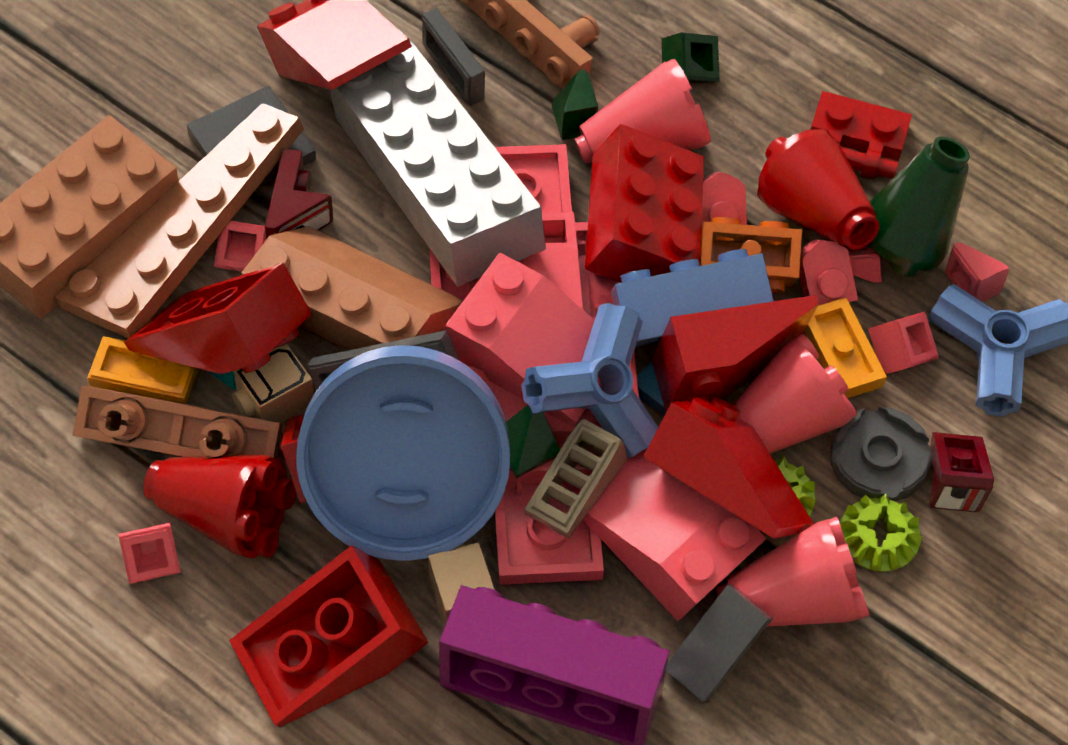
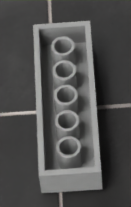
(439, 166)

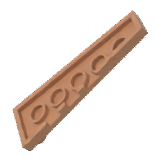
(162, 246)

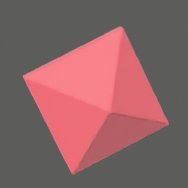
(149, 553)

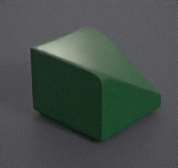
(695, 54)
(574, 105)

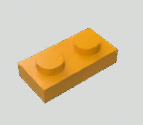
(844, 345)

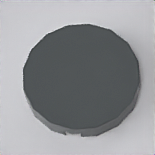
(881, 454)

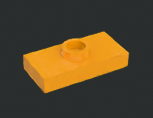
(140, 374)

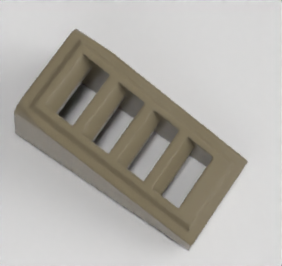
(573, 452)

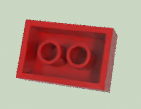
(643, 205)

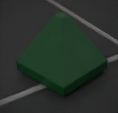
(530, 441)

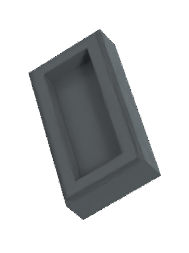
(453, 57)
(718, 643)

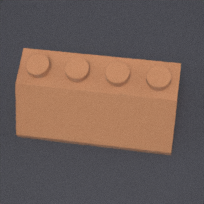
(352, 294)

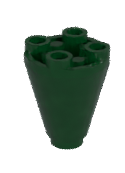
(921, 208)

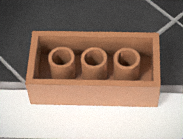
(76, 211)

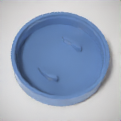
(403, 453)

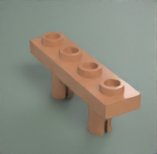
(534, 36)
(171, 426)

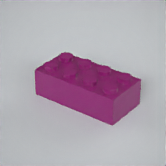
(552, 666)

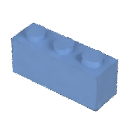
(692, 289)

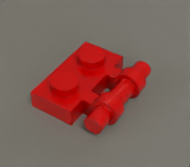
(864, 128)

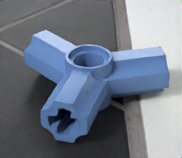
(1000, 363)
(577, 386)

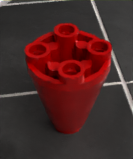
(817, 188)
(225, 498)

